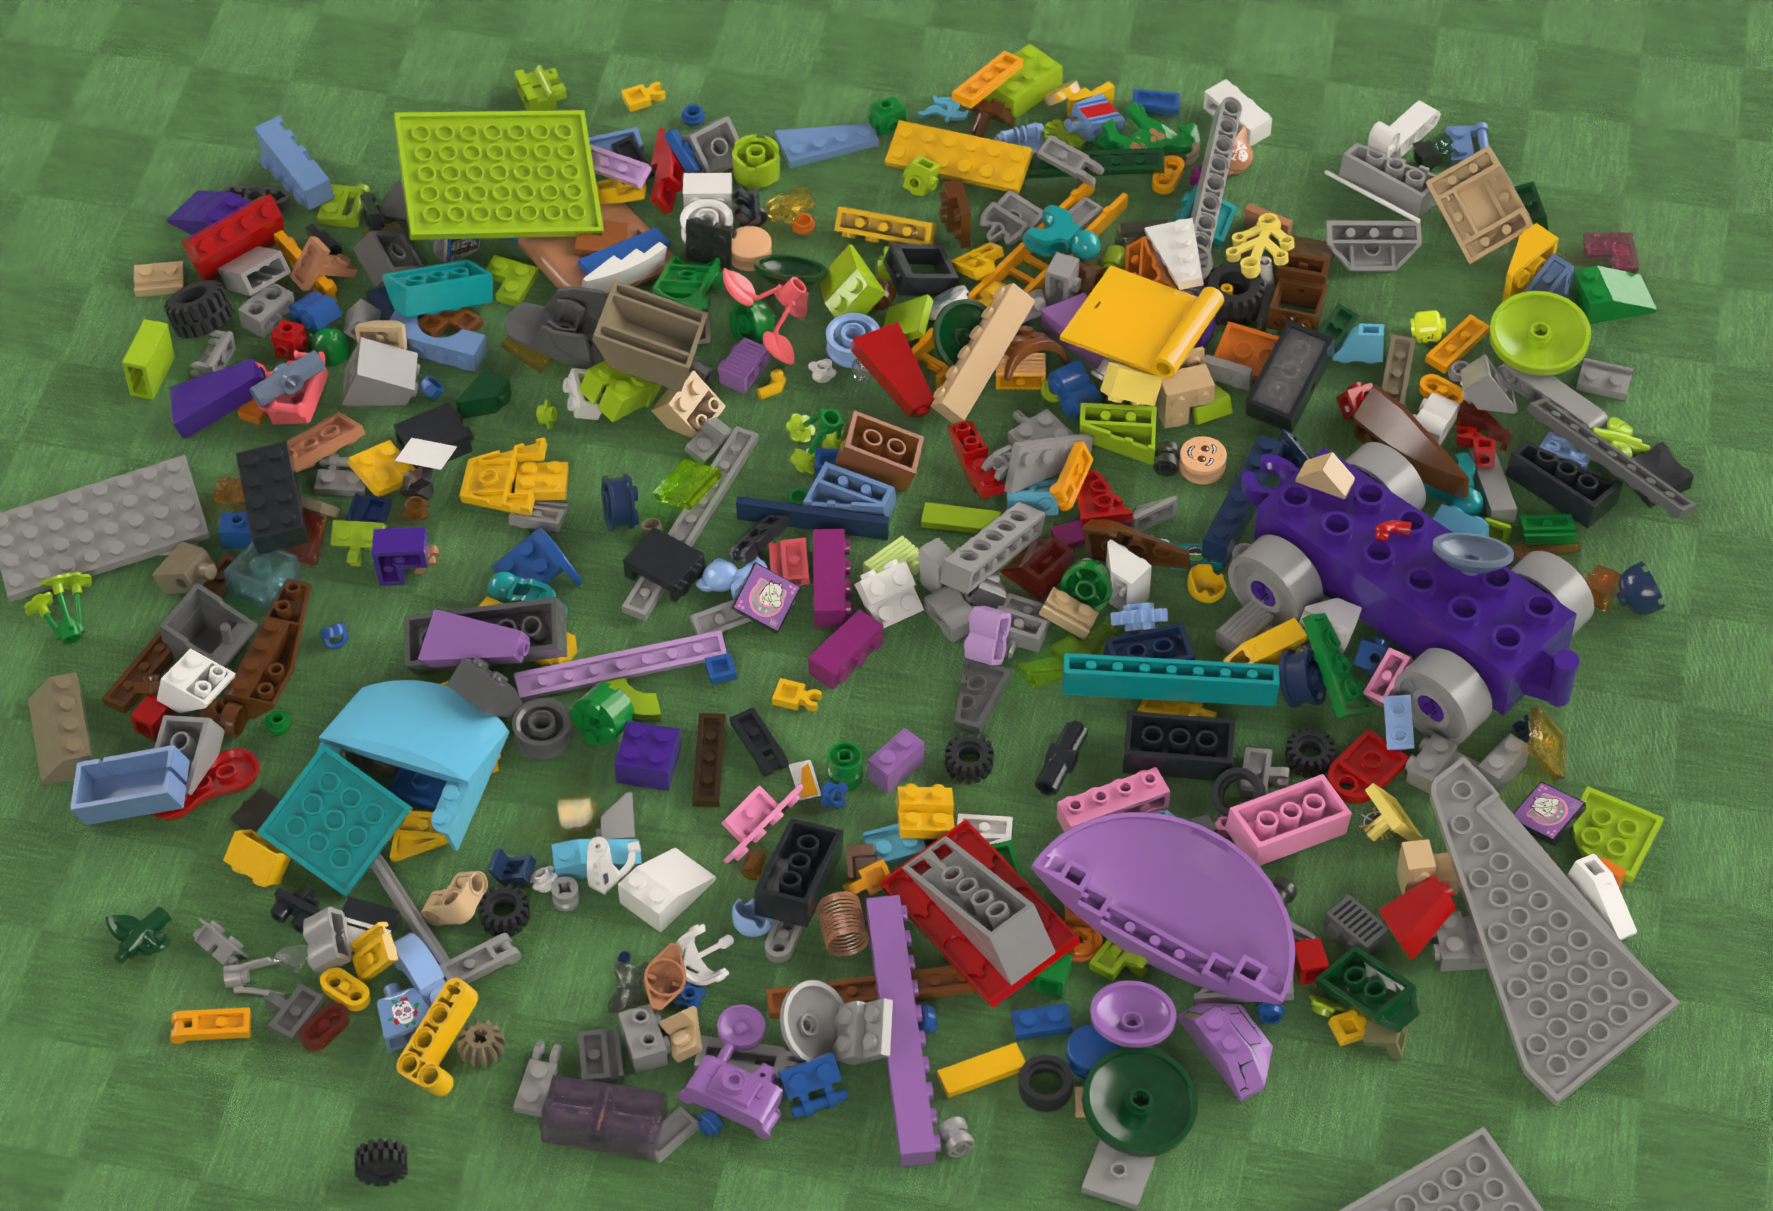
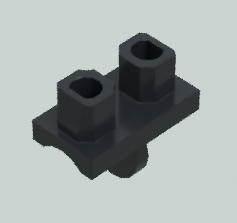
(748, 209)
(299, 905)

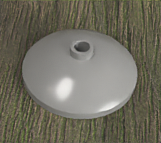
(809, 1019)

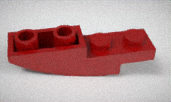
(668, 174)
(971, 455)

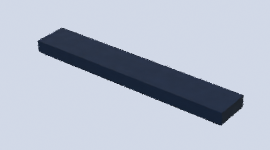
(815, 517)

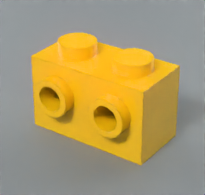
(256, 858)

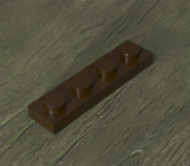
(709, 760)

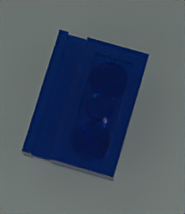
(369, 509)

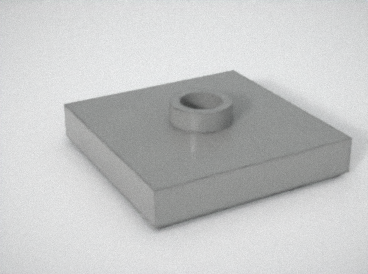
(1117, 1176)

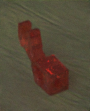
(1471, 416)

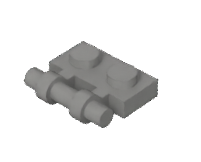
(338, 482)

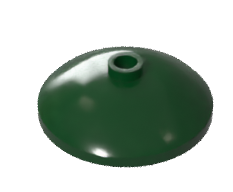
(781, 268)
(954, 320)

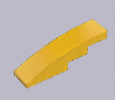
(613, 191)

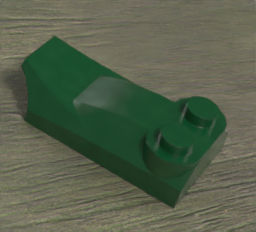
(1370, 989)

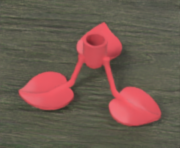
(791, 295)

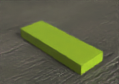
(957, 518)

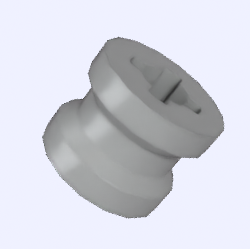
(567, 900)

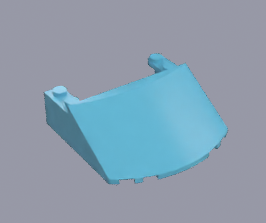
(427, 732)

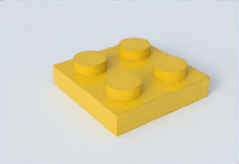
(379, 469)
(544, 479)

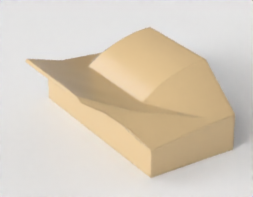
(383, 331)

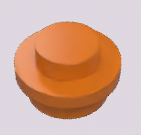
(804, 224)

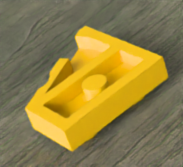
(415, 836)

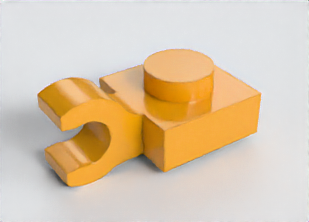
(869, 878)

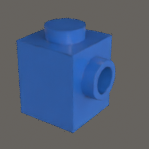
(234, 531)

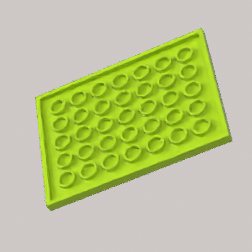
(497, 174)

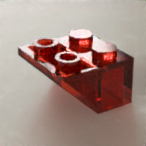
(1040, 566)

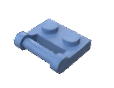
(1462, 140)

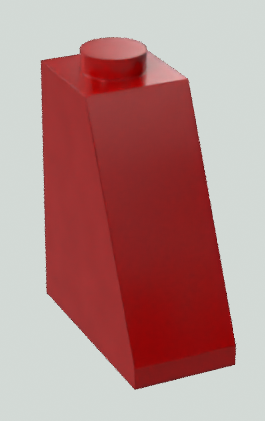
(1419, 914)

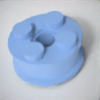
(841, 333)

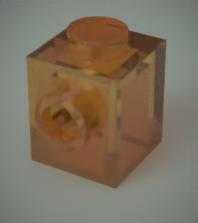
(1603, 586)

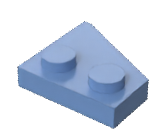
(1553, 277)

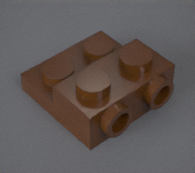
(956, 211)

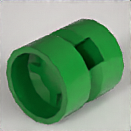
(845, 764)

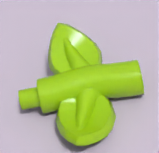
(1620, 436)

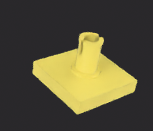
(1391, 816)

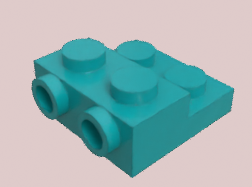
(1224, 220)

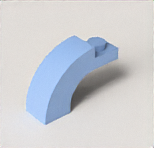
(419, 967)

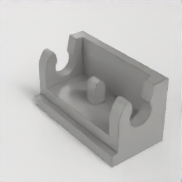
(215, 355)

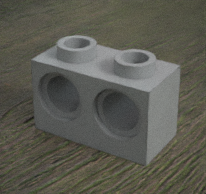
(266, 309)

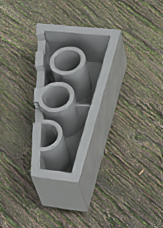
(1388, 178)

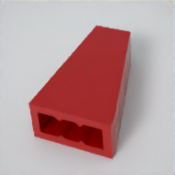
(895, 368)

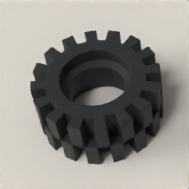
(1314, 740)
(969, 770)
(502, 897)
(380, 1162)

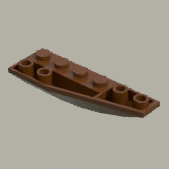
(1390, 423)
(272, 652)

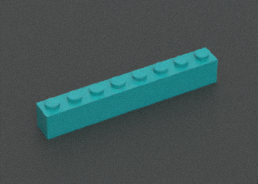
(1170, 679)

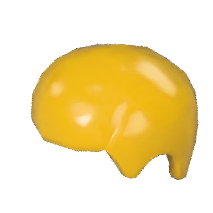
(1205, 584)

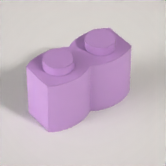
(987, 635)

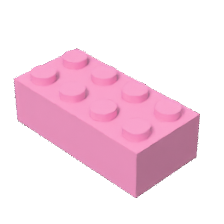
(1288, 820)

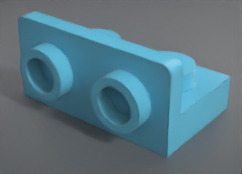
(1036, 496)

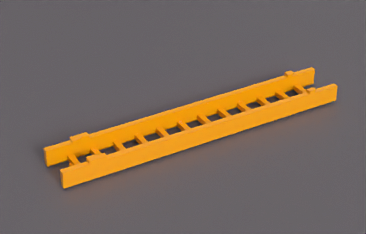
(1009, 265)

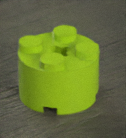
(756, 161)

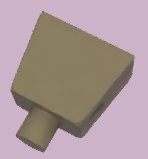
(184, 569)

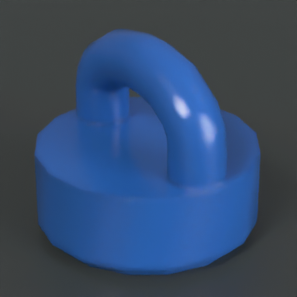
(332, 631)
(929, 1019)

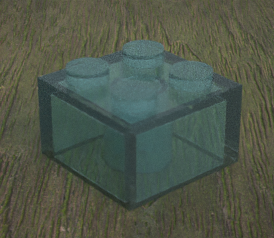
(260, 576)

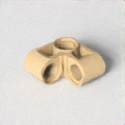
(456, 902)

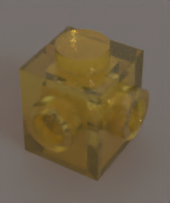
(576, 812)

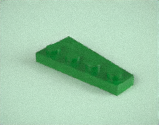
(1335, 668)

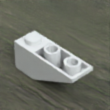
(1603, 894)

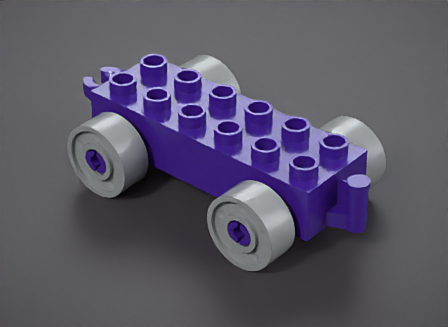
(1474, 637)

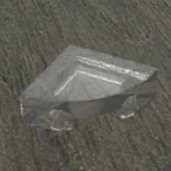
(292, 957)

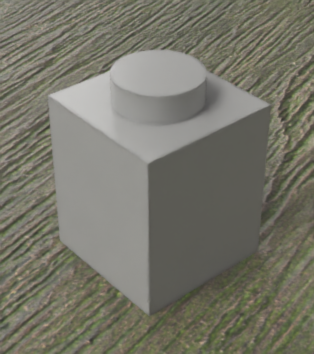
(359, 313)

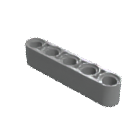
(1539, 387)

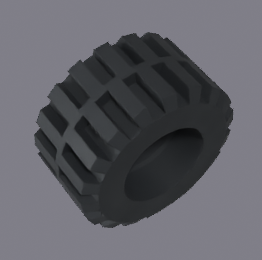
(1248, 294)
(198, 309)

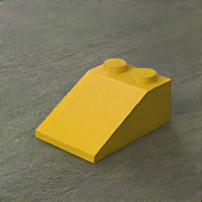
(1531, 253)

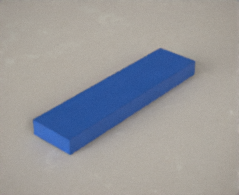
(620, 250)

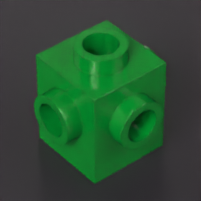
(886, 115)

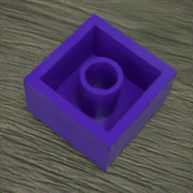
(647, 755)

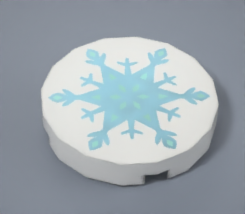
(947, 297)

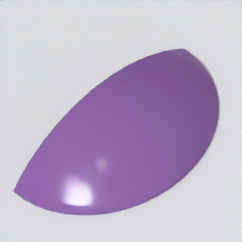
(1176, 900)

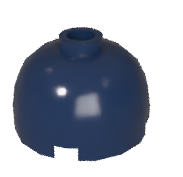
(1639, 591)

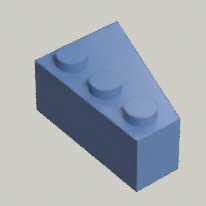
(851, 492)

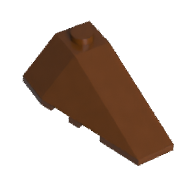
(1152, 549)

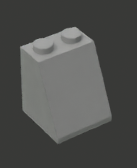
(380, 375)

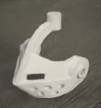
(601, 867)
(693, 959)

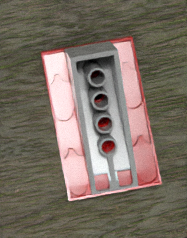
(980, 913)

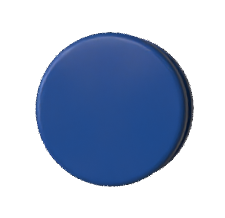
(1086, 1048)

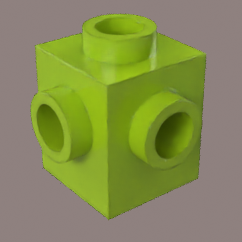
(921, 176)

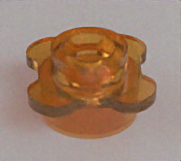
(416, 508)

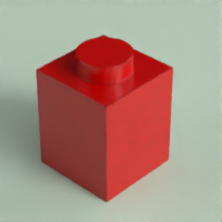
(149, 716)
(1309, 960)

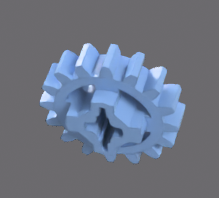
(1139, 616)

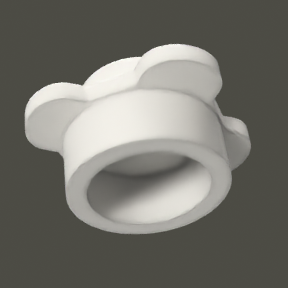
(822, 370)
(543, 879)

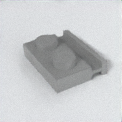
(1604, 379)
(545, 515)

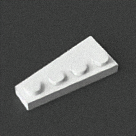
(1178, 251)

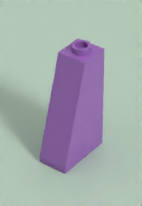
(1057, 317)
(459, 637)

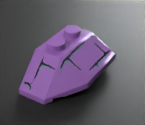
(1230, 1044)

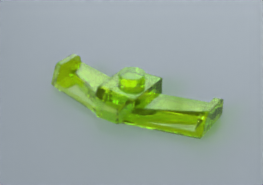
(1051, 668)

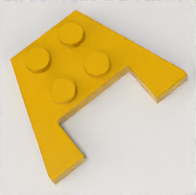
(491, 479)

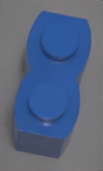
(314, 311)
(1073, 388)

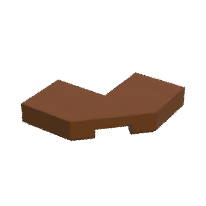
(613, 233)
(456, 320)

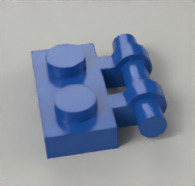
(808, 1077)

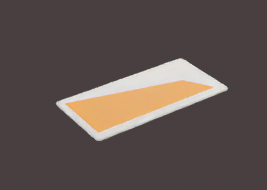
(804, 773)

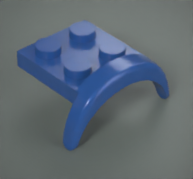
(537, 559)

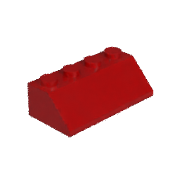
(233, 236)

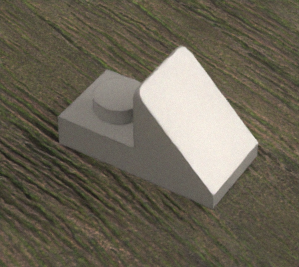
(708, 440)

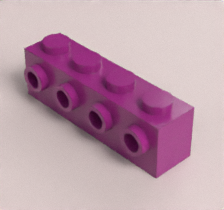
(829, 577)

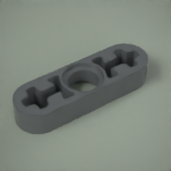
(250, 191)

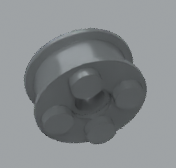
(538, 742)

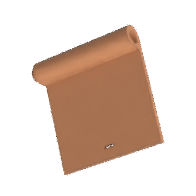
(556, 254)

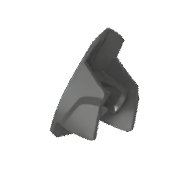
(561, 327)

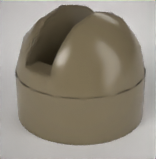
(649, 523)

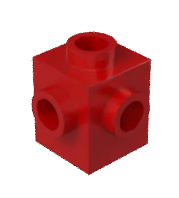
(288, 338)
(1352, 398)

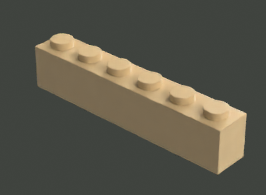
(982, 353)

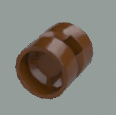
(228, 716)

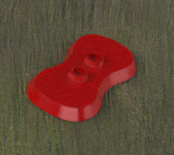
(229, 774)

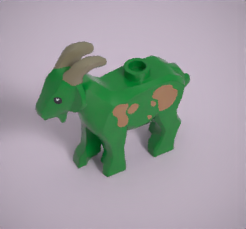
(1150, 135)

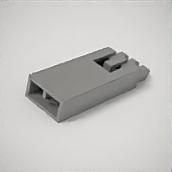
(746, 1058)

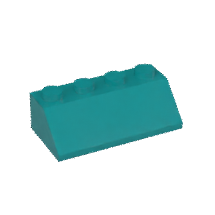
(438, 288)

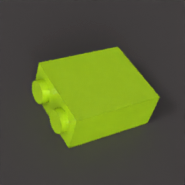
(148, 359)

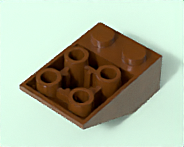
(1308, 261)

